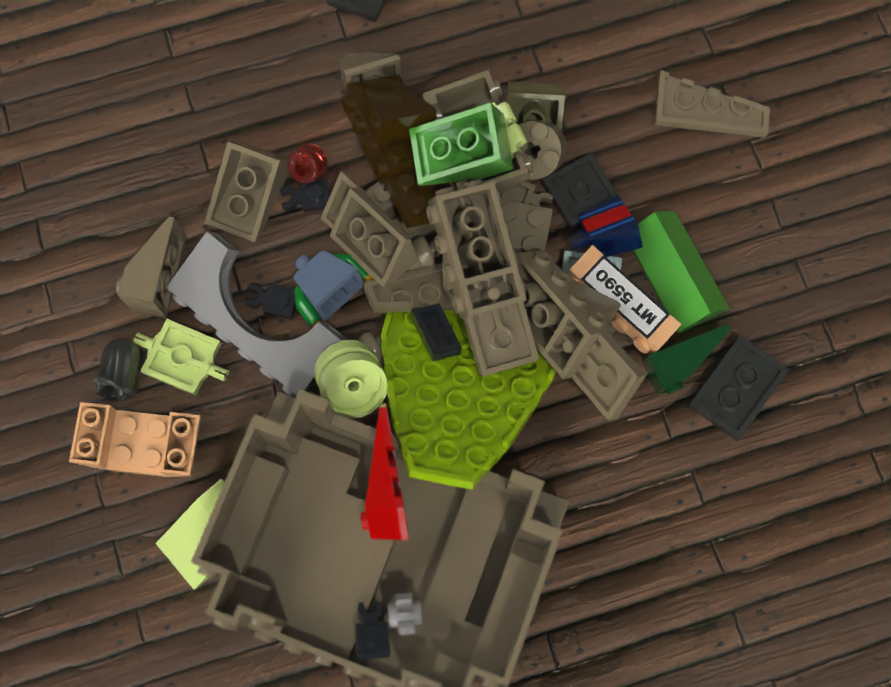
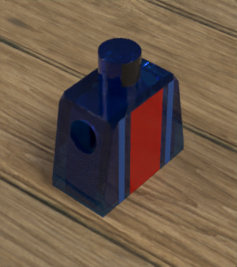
(608, 229)

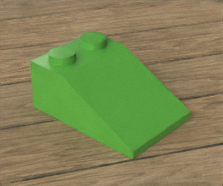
(462, 146)

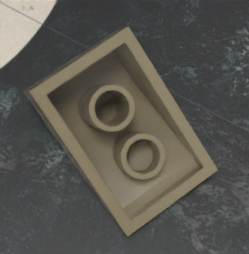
(246, 190)
(152, 270)

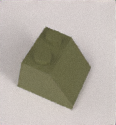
(536, 102)

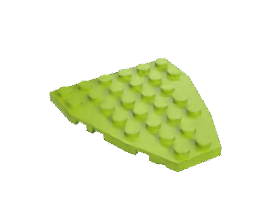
(444, 413)

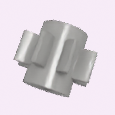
(405, 613)

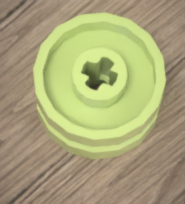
(351, 378)

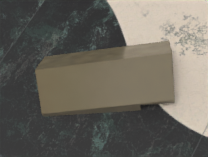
(367, 232)

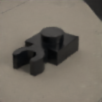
(311, 196)
(277, 302)
(370, 635)

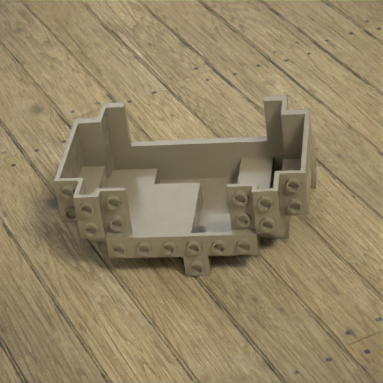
(299, 563)

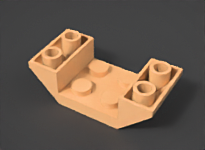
(135, 441)

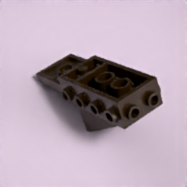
(381, 118)

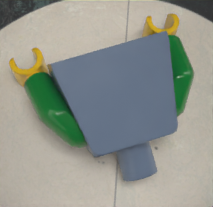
(326, 284)

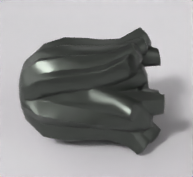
(119, 370)

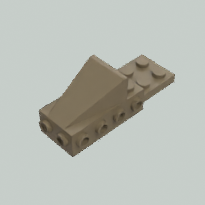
(483, 275)
(576, 333)

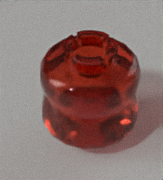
(307, 163)

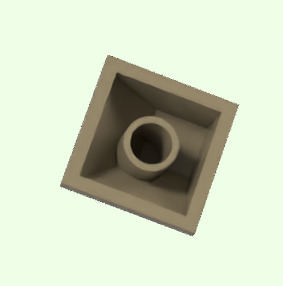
(368, 66)

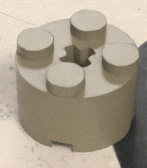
(552, 146)

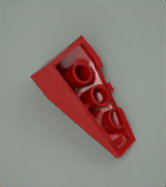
(384, 503)

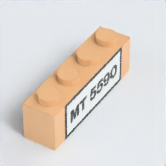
(639, 313)

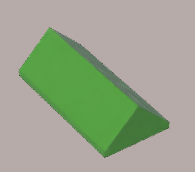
(677, 271)

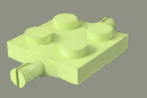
(181, 357)

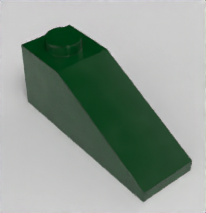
(675, 364)

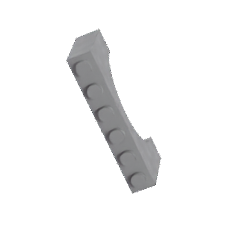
(206, 289)

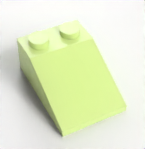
(184, 535)

